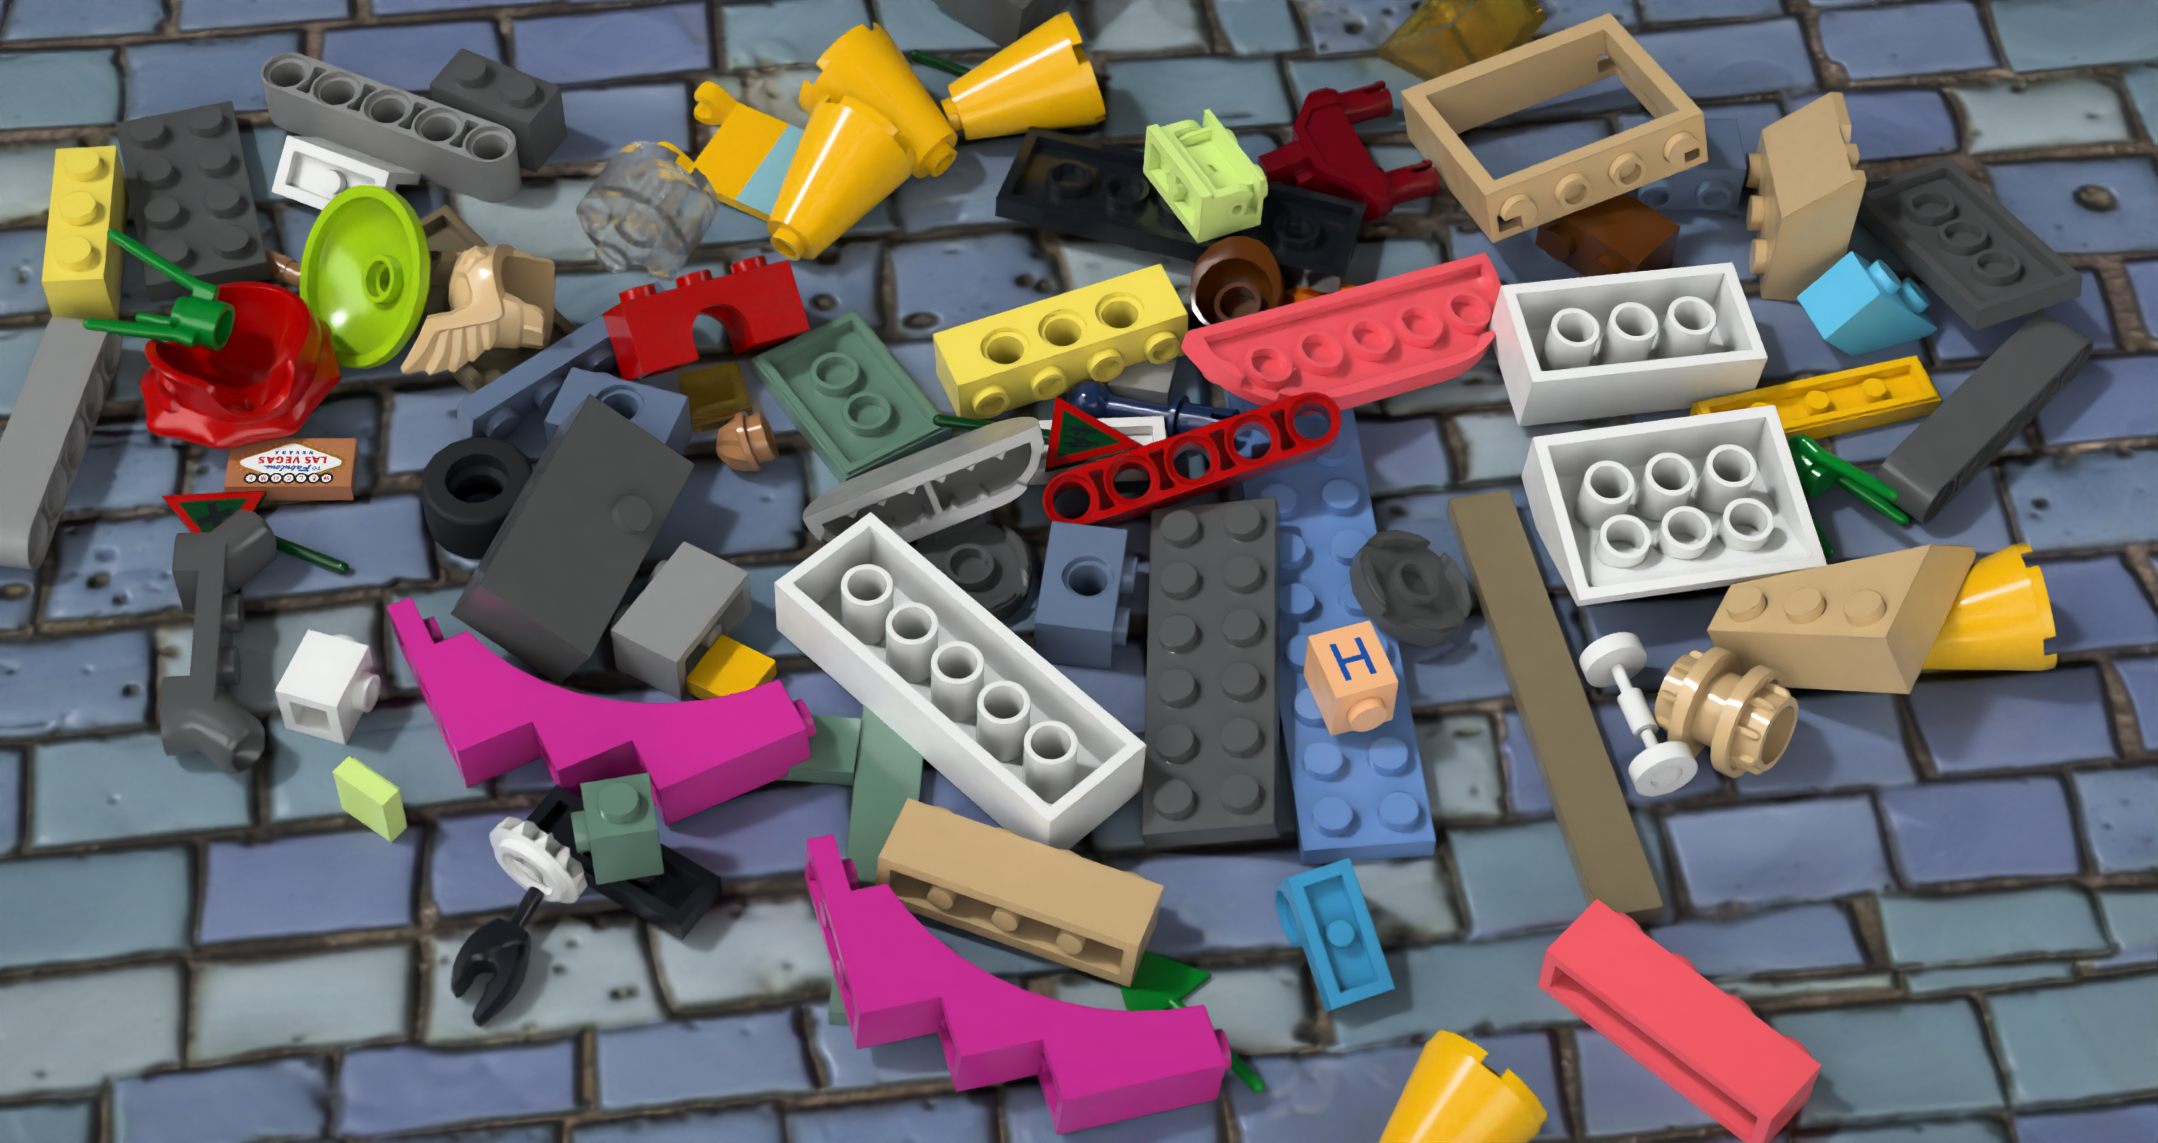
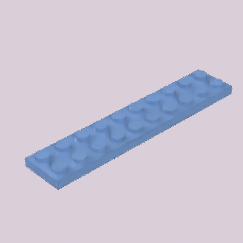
(1354, 789)

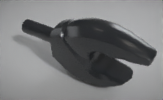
(500, 949)

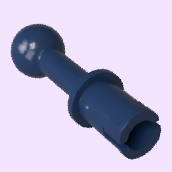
(1182, 416)

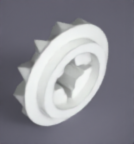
(537, 860)

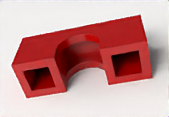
(655, 329)

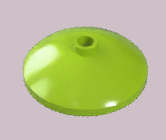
(367, 274)

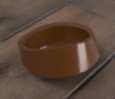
(1235, 281)

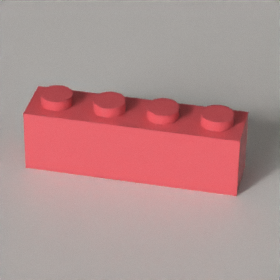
(1678, 1024)

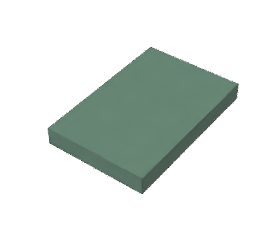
(849, 397)

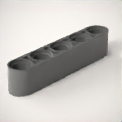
(1984, 415)

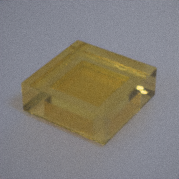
(715, 396)

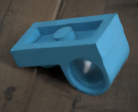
(1332, 923)

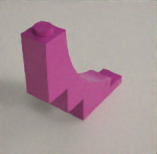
(507, 718)
(1088, 1060)

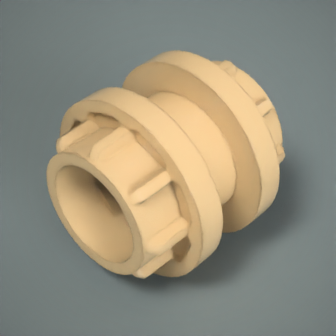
(1737, 716)

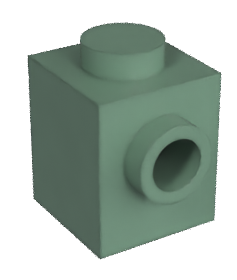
(619, 828)

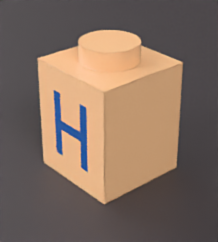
(1350, 678)

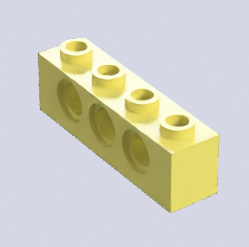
(1060, 342)

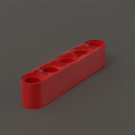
(1214, 441)

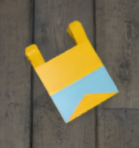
(747, 153)

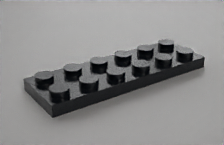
(1107, 197)

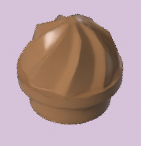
(747, 442)

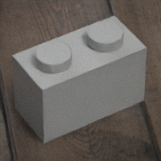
(679, 617)

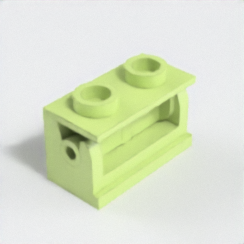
(1205, 177)

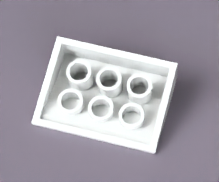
(1670, 505)

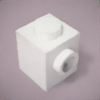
(328, 686)

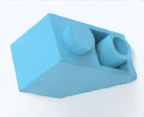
(1866, 306)

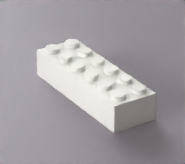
(959, 686)

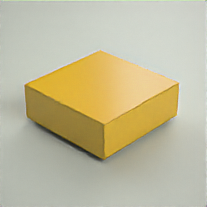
(729, 669)

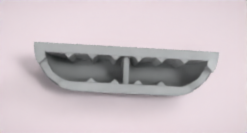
(936, 484)

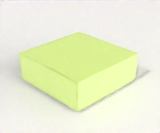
(370, 798)

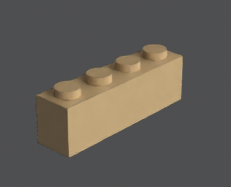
(1020, 891)

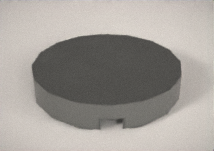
(984, 562)
(1410, 588)

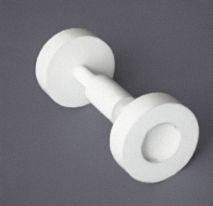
(1663, 765)

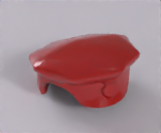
(253, 388)

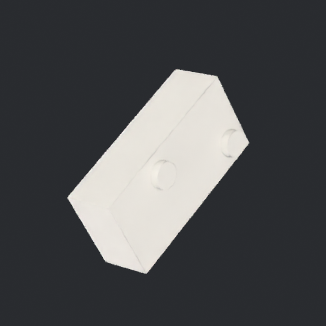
(1625, 343)

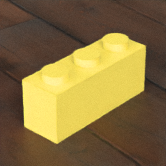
(80, 261)

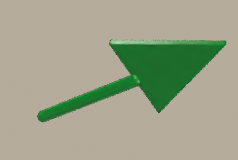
(1162, 986)

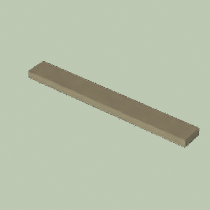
(1553, 707)

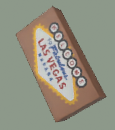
(295, 468)

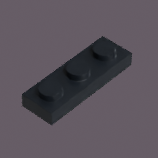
(667, 900)

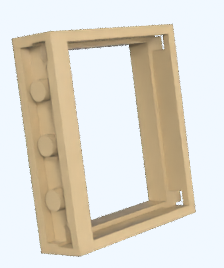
(1531, 75)

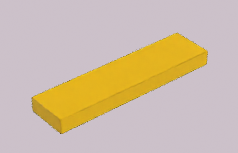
(1840, 399)

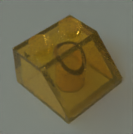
(1459, 33)

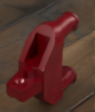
(1332, 159)

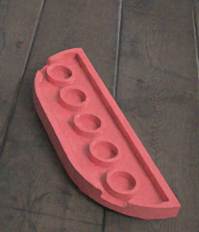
(1358, 339)

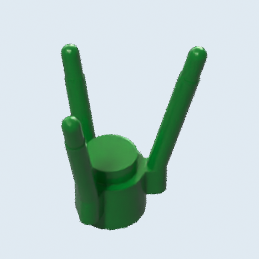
(193, 319)
(1820, 469)

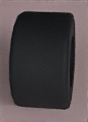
(463, 471)

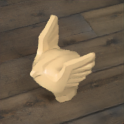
(494, 302)

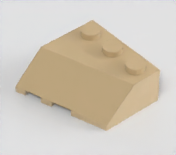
(1802, 196)
(1845, 622)

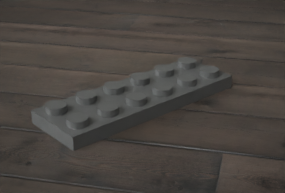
(1213, 674)

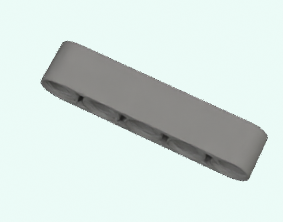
(393, 126)
(51, 434)

